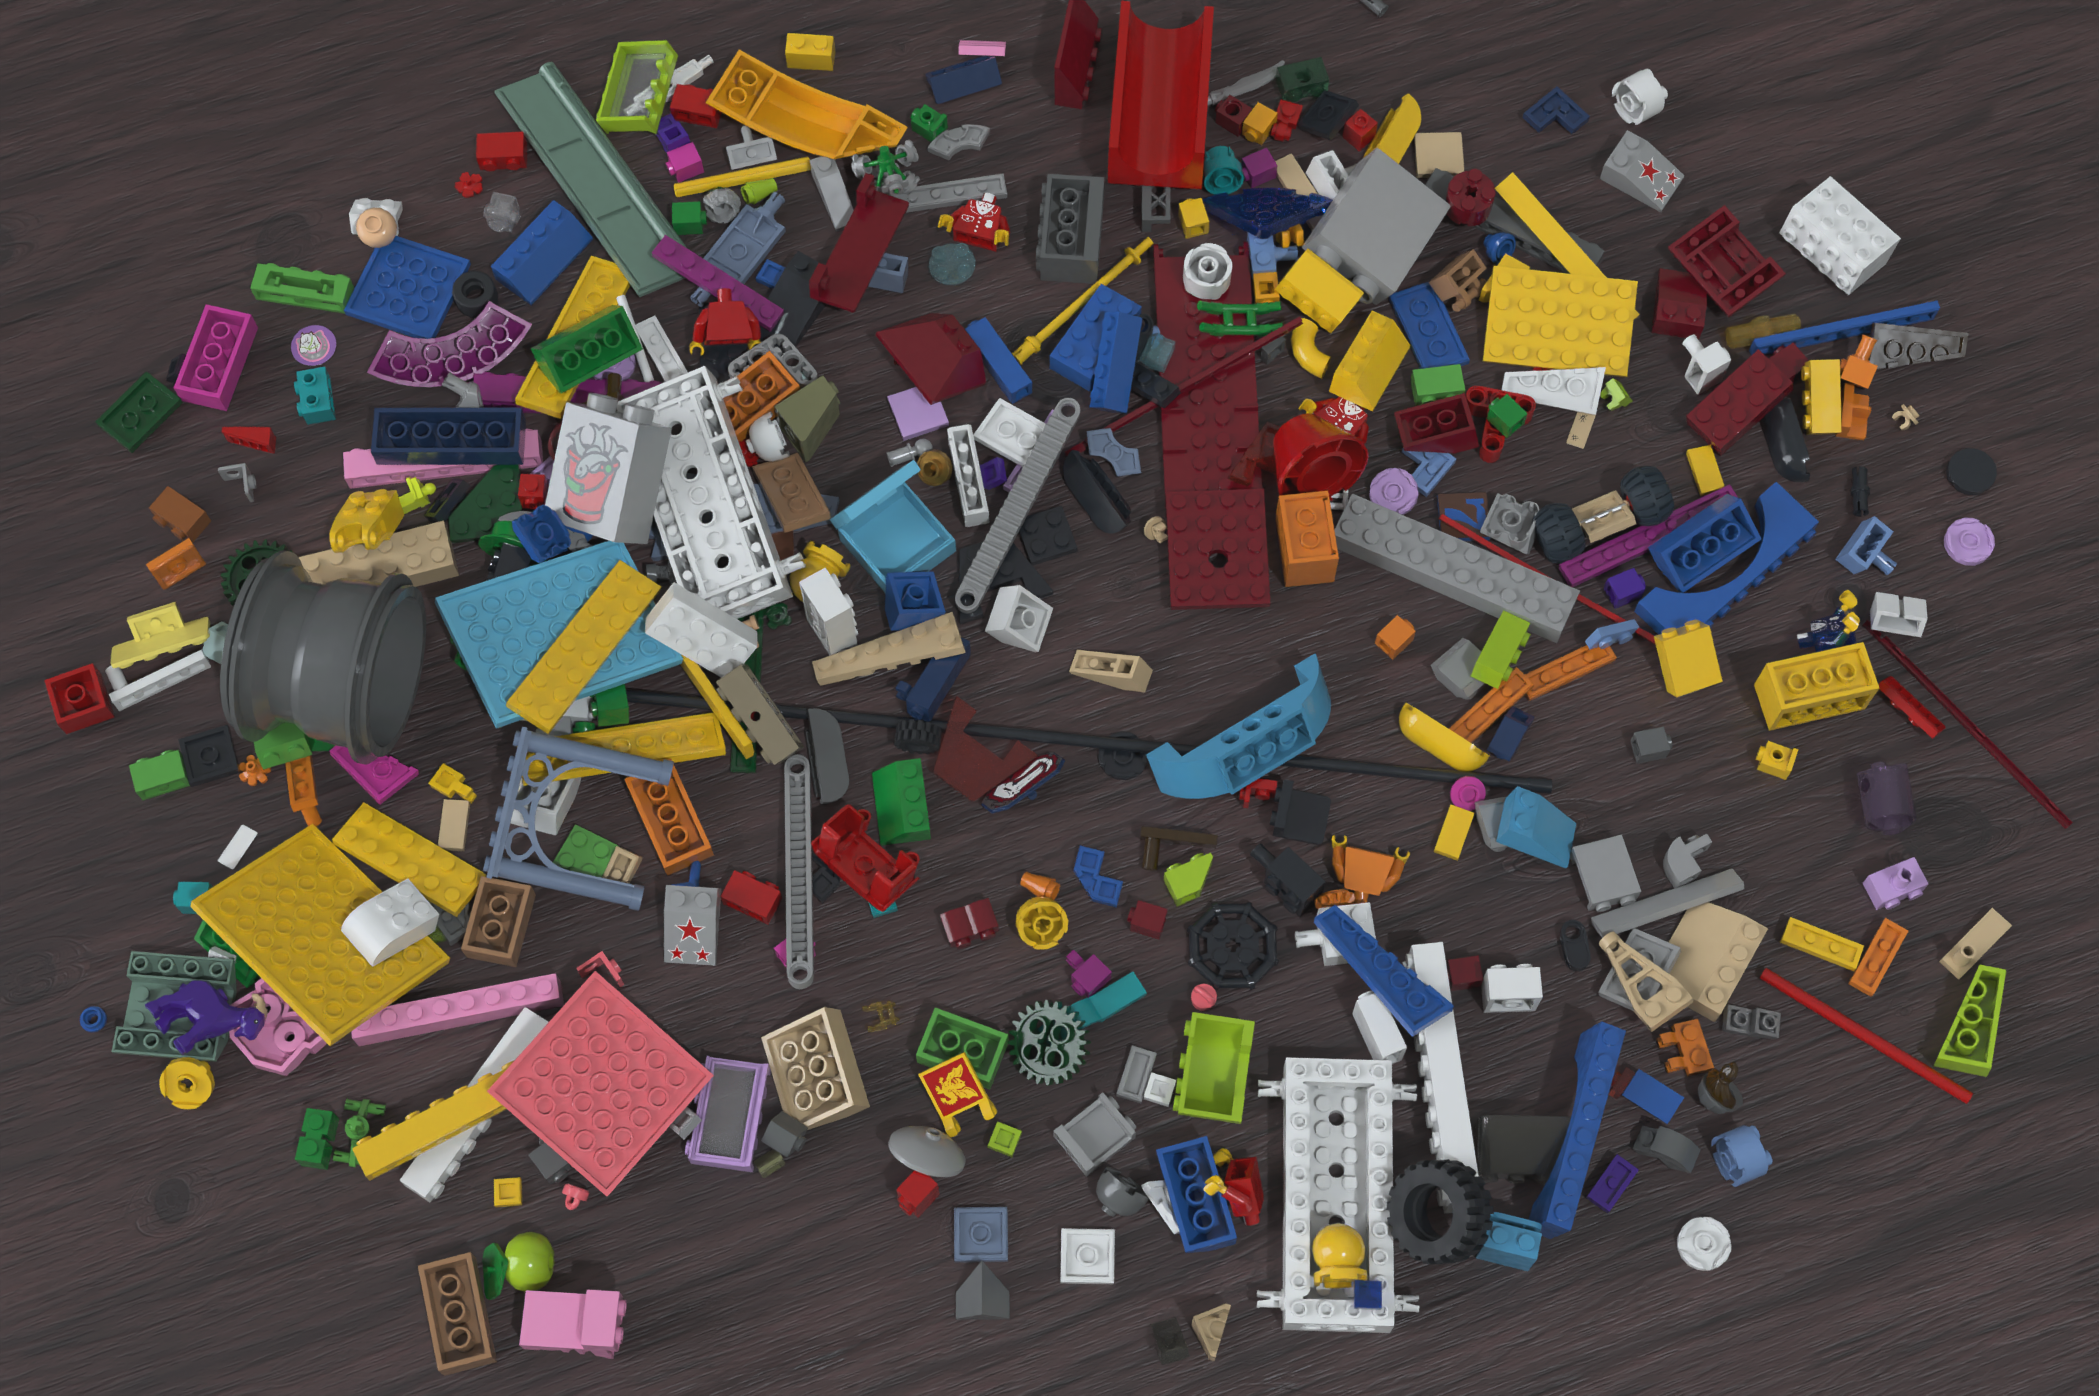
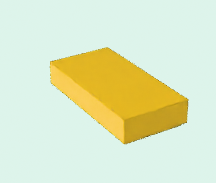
(1705, 469)
(1454, 832)

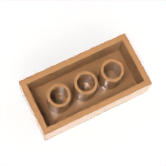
(457, 1314)

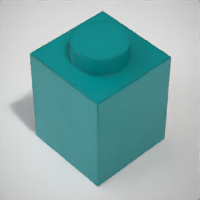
(186, 893)

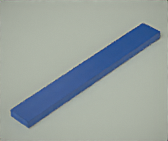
(1845, 328)

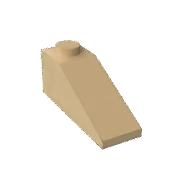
(1112, 669)

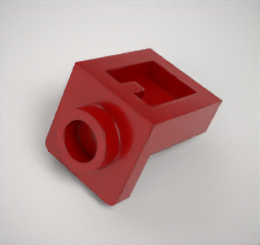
(1260, 788)

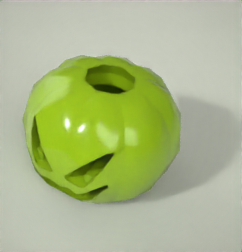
(529, 1261)

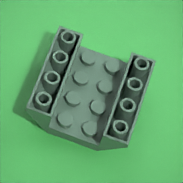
(162, 975)

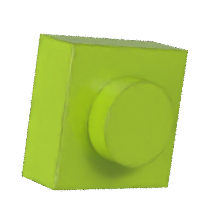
(1004, 1139)

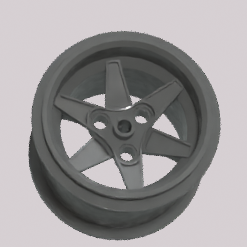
(323, 657)

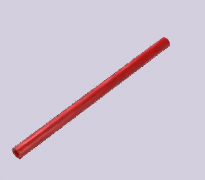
(1866, 1035)

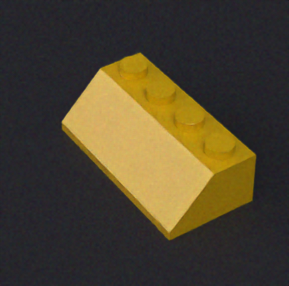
(1370, 362)

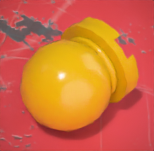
(816, 560)
(1339, 1254)

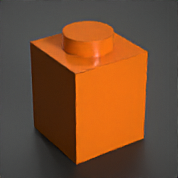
(1395, 636)

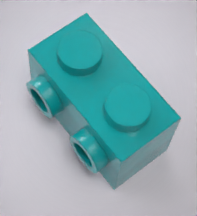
(315, 395)

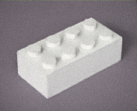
(829, 611)
(700, 631)

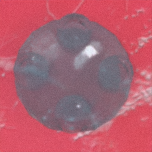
(952, 263)

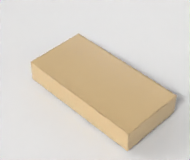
(454, 825)

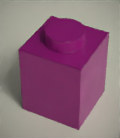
(1259, 168)

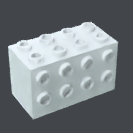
(1839, 235)

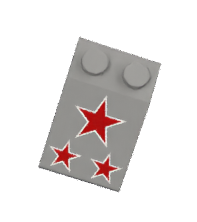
(1641, 172)
(691, 924)

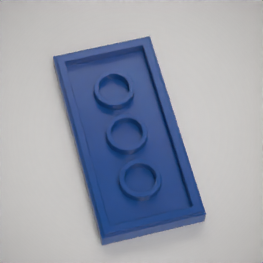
(1428, 327)

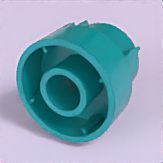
(1222, 171)

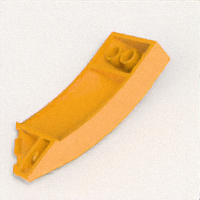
(800, 113)

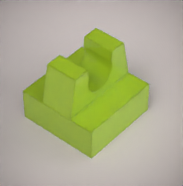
(1619, 395)

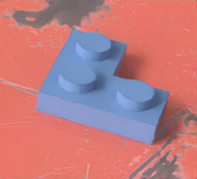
(1431, 468)

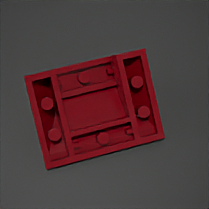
(1725, 262)
(936, 355)

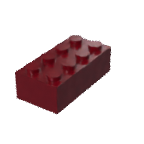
(1739, 402)

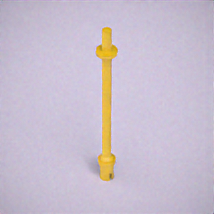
(1033, 343)

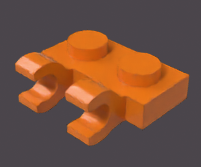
(1691, 1046)

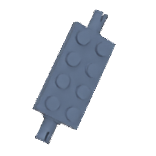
(745, 243)

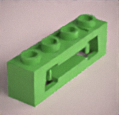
(301, 287)

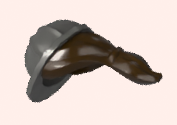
(1718, 1091)

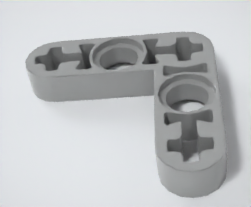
(790, 352)

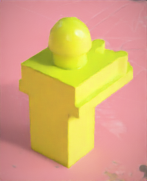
(417, 496)

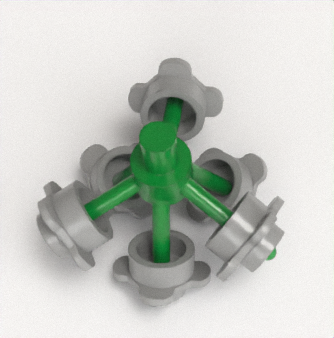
(887, 167)

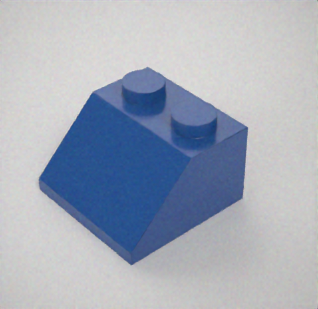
(911, 599)

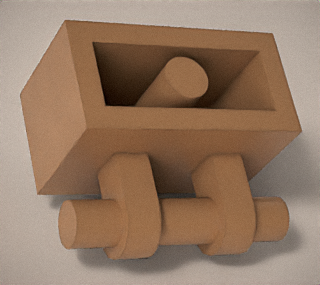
(1457, 276)

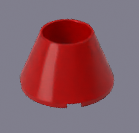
(1317, 456)

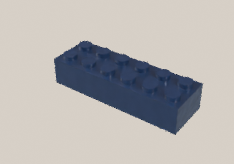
(448, 436)

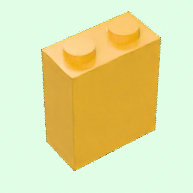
(1688, 658)

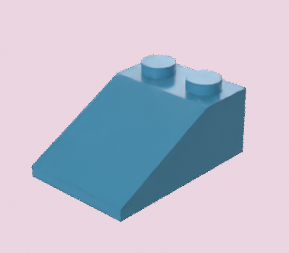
(1536, 827)

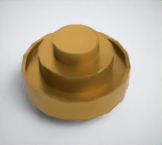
(934, 467)

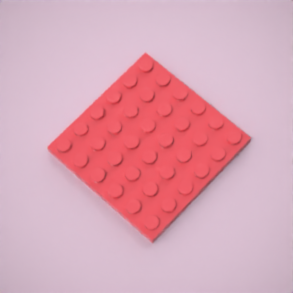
(600, 1083)

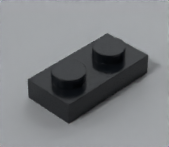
(450, 496)

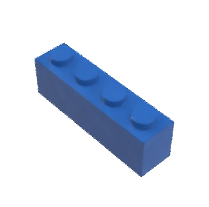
(1115, 362)

